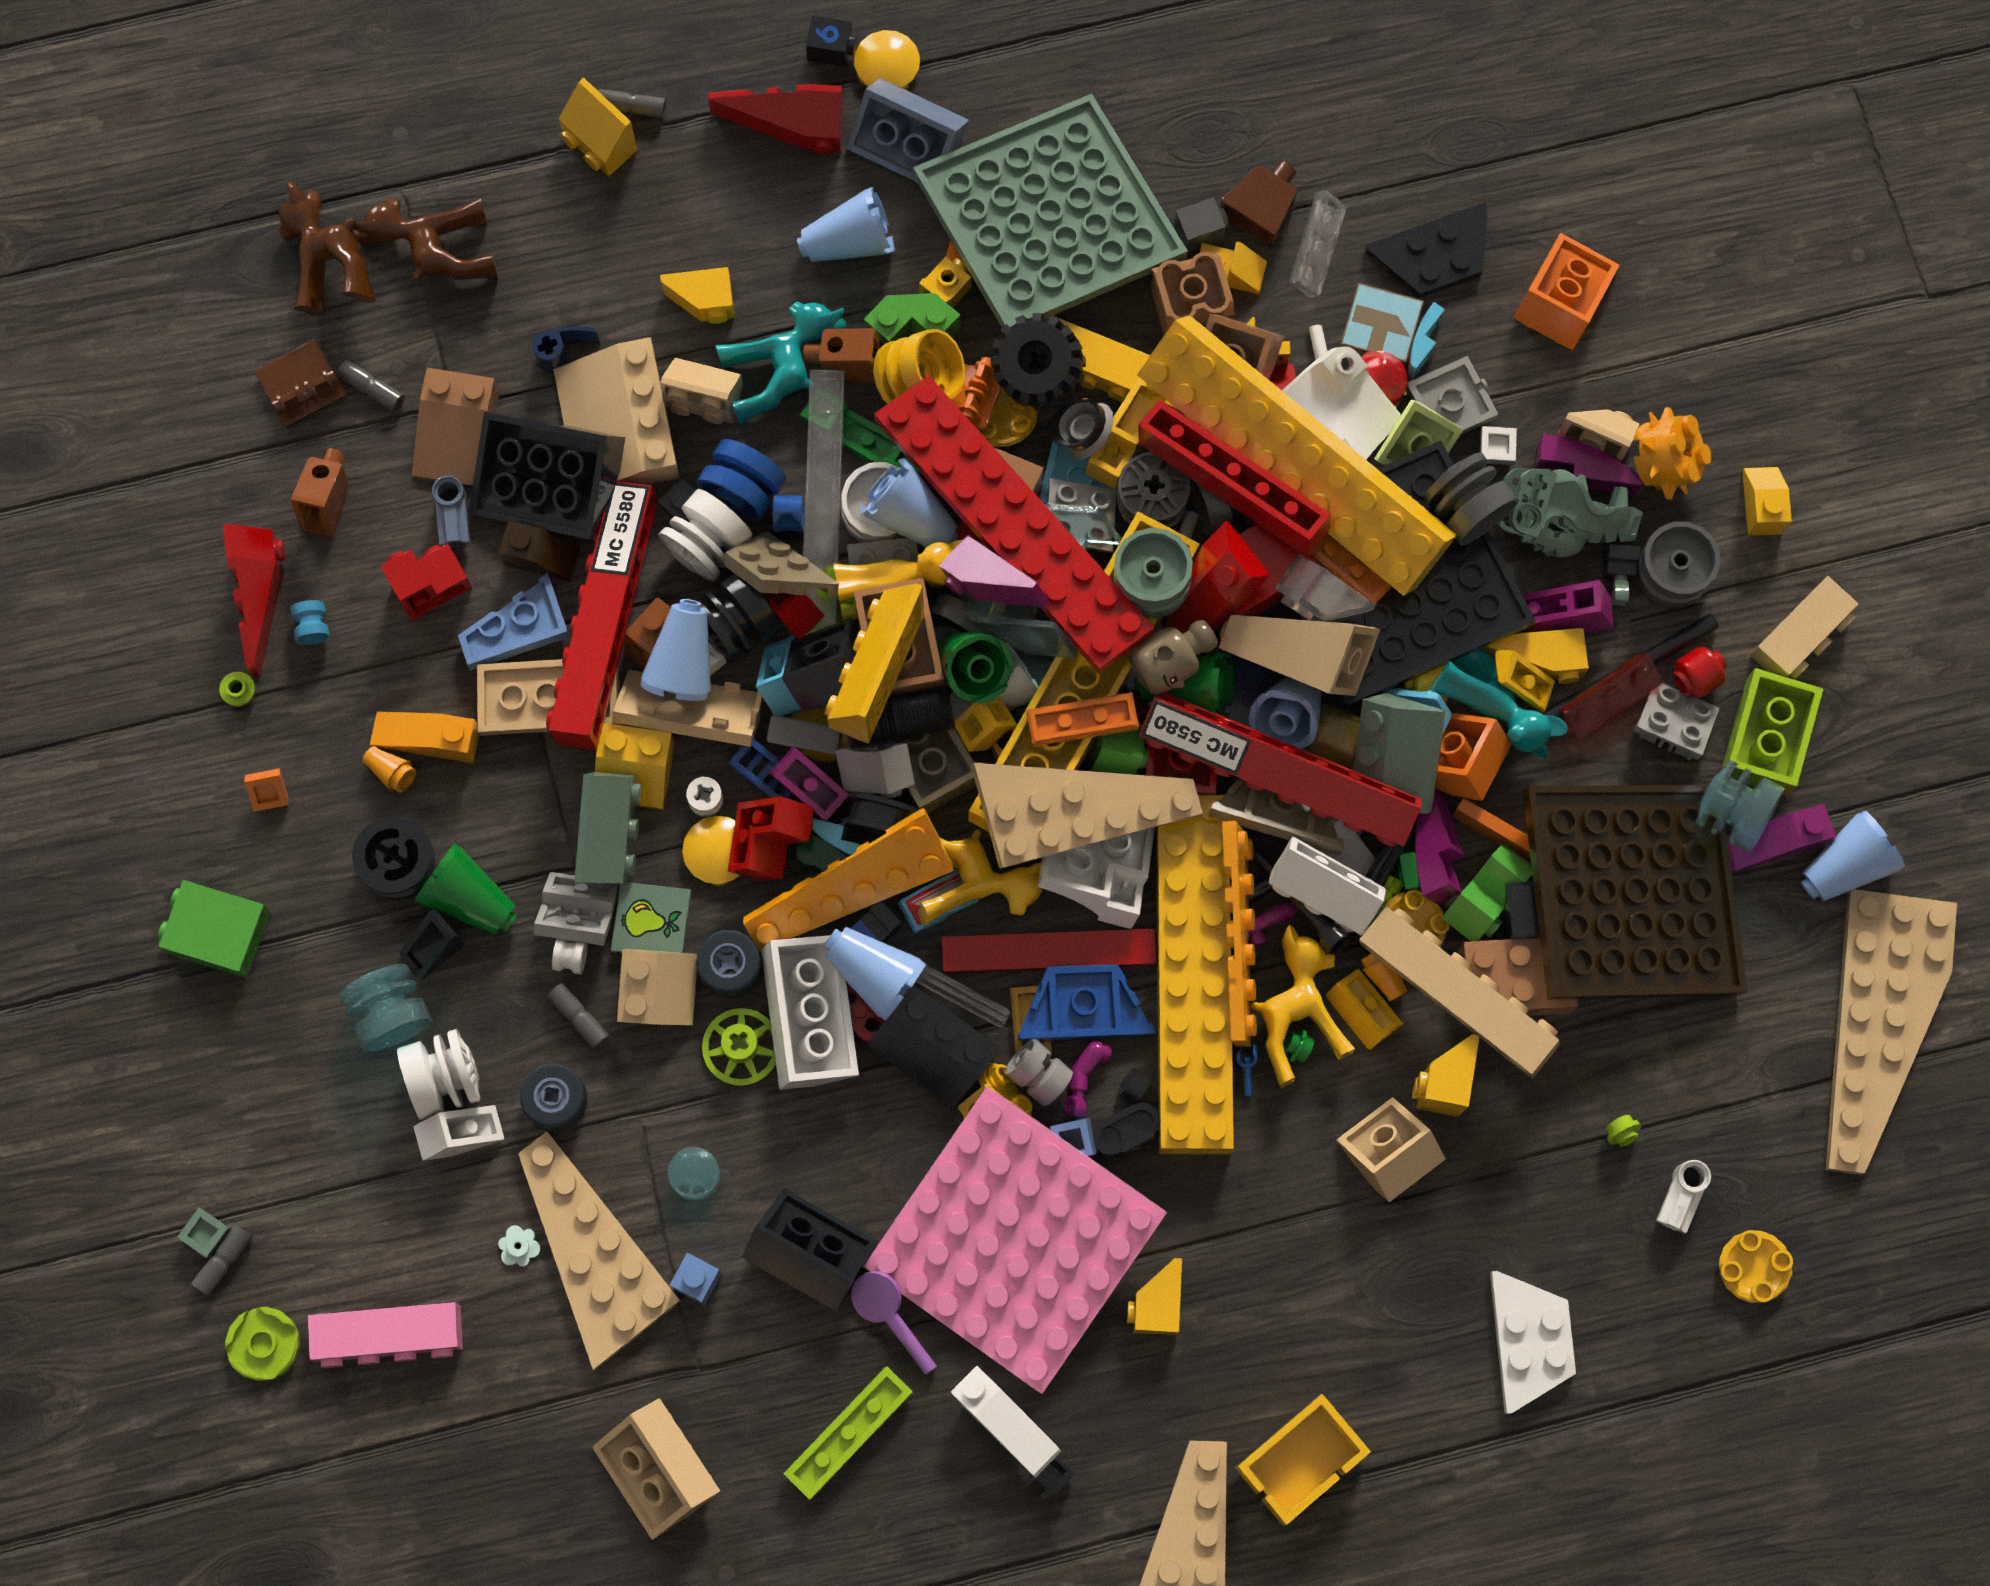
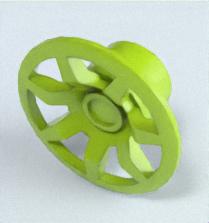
(739, 1046)

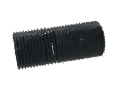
(912, 716)

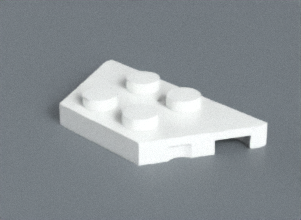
(1531, 1340)

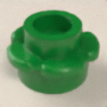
(1298, 1046)

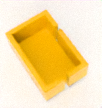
(1301, 1459)

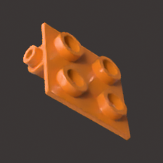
(978, 393)

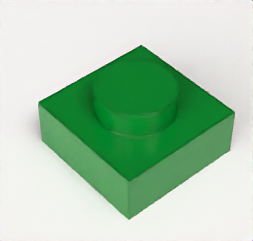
(1408, 872)

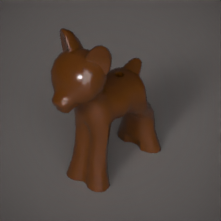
(301, 218)
(385, 224)

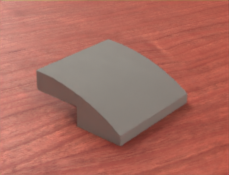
(576, 909)

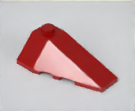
(805, 118)
(256, 565)
(1221, 581)

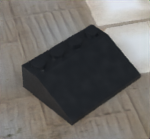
(544, 474)

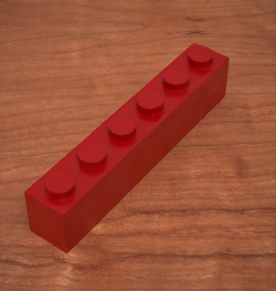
(1234, 478)

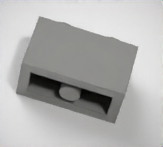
(876, 769)

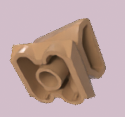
(1191, 289)

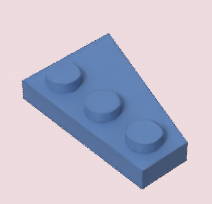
(521, 626)

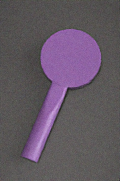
(878, 1300)

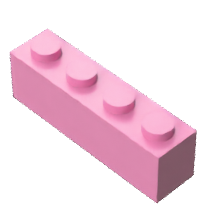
(385, 1332)

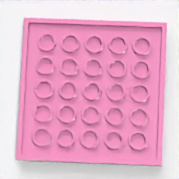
(1015, 1239)

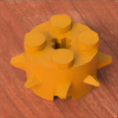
(1671, 452)

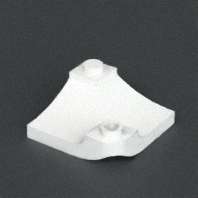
(1345, 400)
(1103, 876)

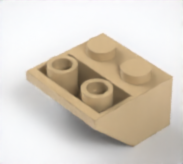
(701, 391)

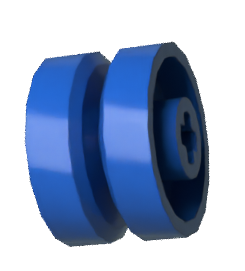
(742, 479)

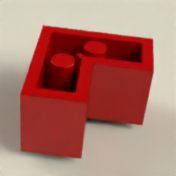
(425, 581)
(762, 836)

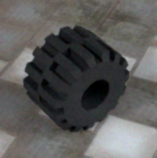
(1017, 355)

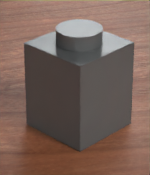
(1201, 224)

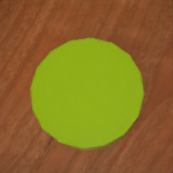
(262, 1344)

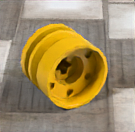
(912, 358)

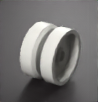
(854, 495)

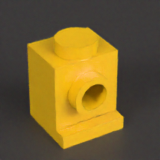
(951, 291)
(984, 724)

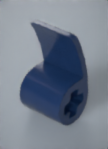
(555, 339)

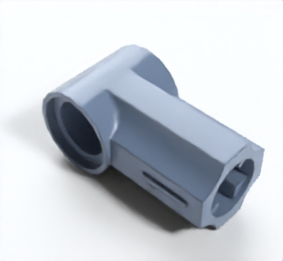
(451, 515)

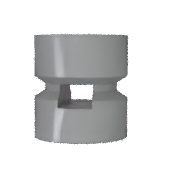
(1041, 1075)

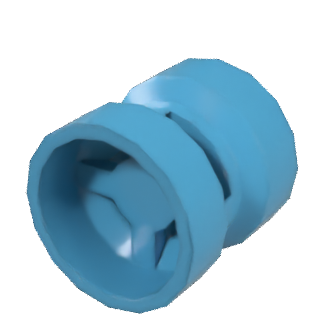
(309, 621)

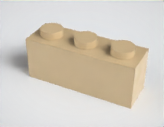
(1806, 630)

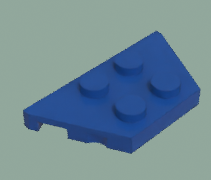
(1084, 1005)

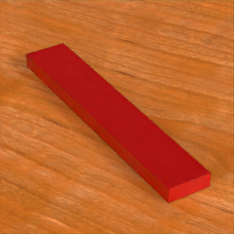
(1046, 950)

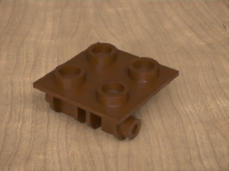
(300, 383)

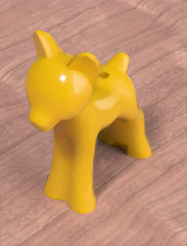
(892, 571)
(979, 881)
(1303, 1000)

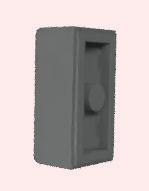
(803, 735)

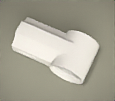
(1682, 1199)

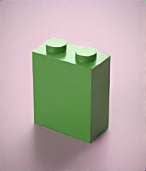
(213, 928)

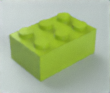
(1773, 728)

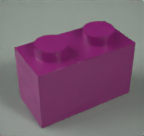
(808, 783)

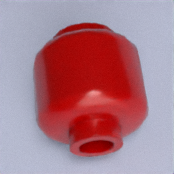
(1699, 672)

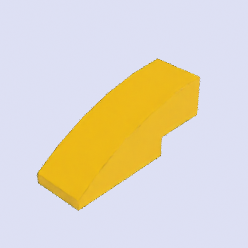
(1123, 441)

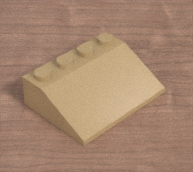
(622, 396)

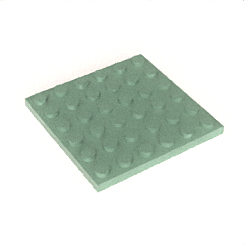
(1049, 212)

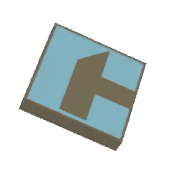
(1381, 322)

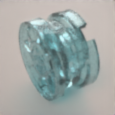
(694, 1174)

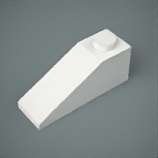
(1005, 1421)

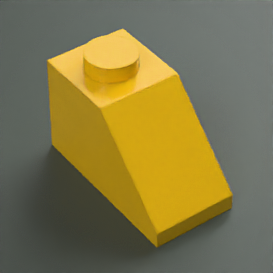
(702, 293)
(1766, 501)
(1158, 1302)

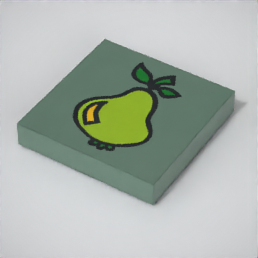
(651, 918)

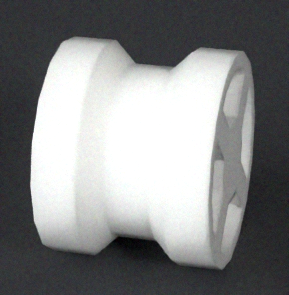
(708, 803)
(569, 955)

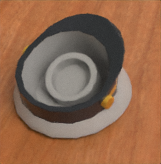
(1081, 427)

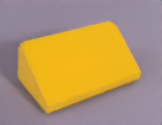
(1523, 679)
(1363, 1009)

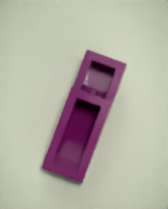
(1578, 458)
(1435, 850)

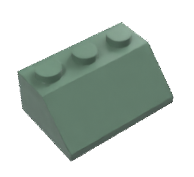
(1400, 745)
(607, 828)

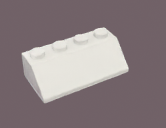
(808, 1014)

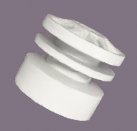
(700, 541)
(438, 1074)

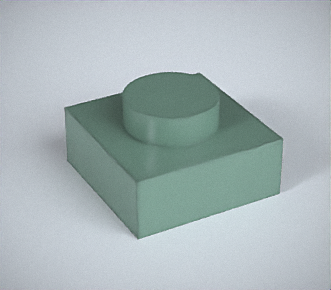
(204, 1233)

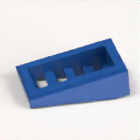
(745, 772)

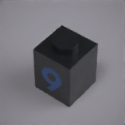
(830, 41)

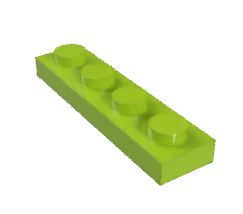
(848, 1433)

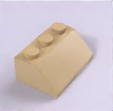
(655, 1468)

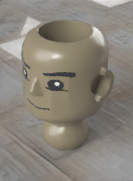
(1170, 656)

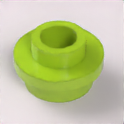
(242, 697)
(1623, 1130)

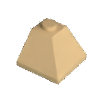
(1601, 429)

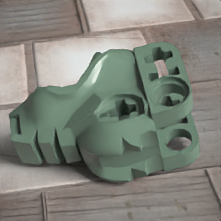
(1565, 503)

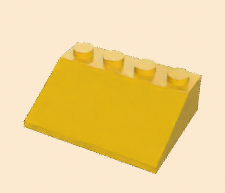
(877, 662)

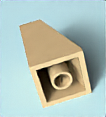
(1311, 652)

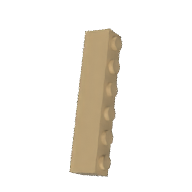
(1460, 992)

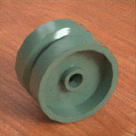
(1154, 571)

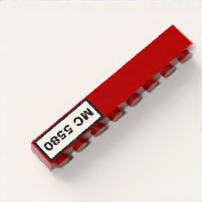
(602, 617)
(1281, 768)

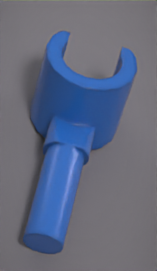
(1247, 1064)

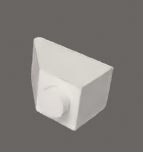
(458, 1132)

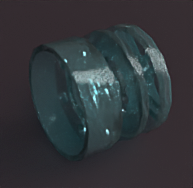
(1739, 806)
(384, 1006)

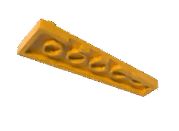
(878, 870)
(1242, 989)

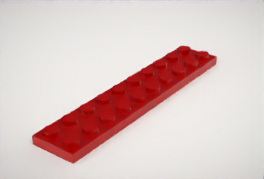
(1013, 522)

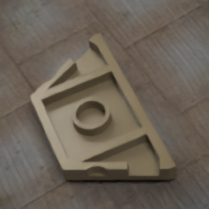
(777, 568)
(1270, 815)

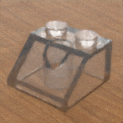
(1319, 593)

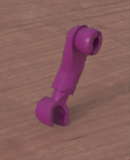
(1268, 919)
(1093, 1054)

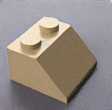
(657, 987)
(1391, 1149)

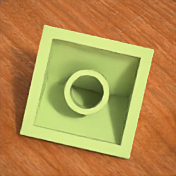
(1416, 430)

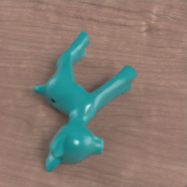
(785, 356)
(1476, 684)

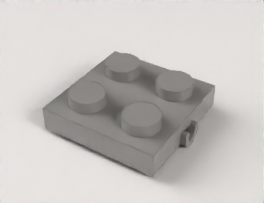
(1455, 394)

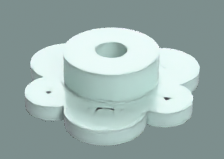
(529, 1247)

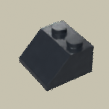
(817, 662)

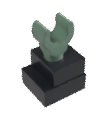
(1620, 565)

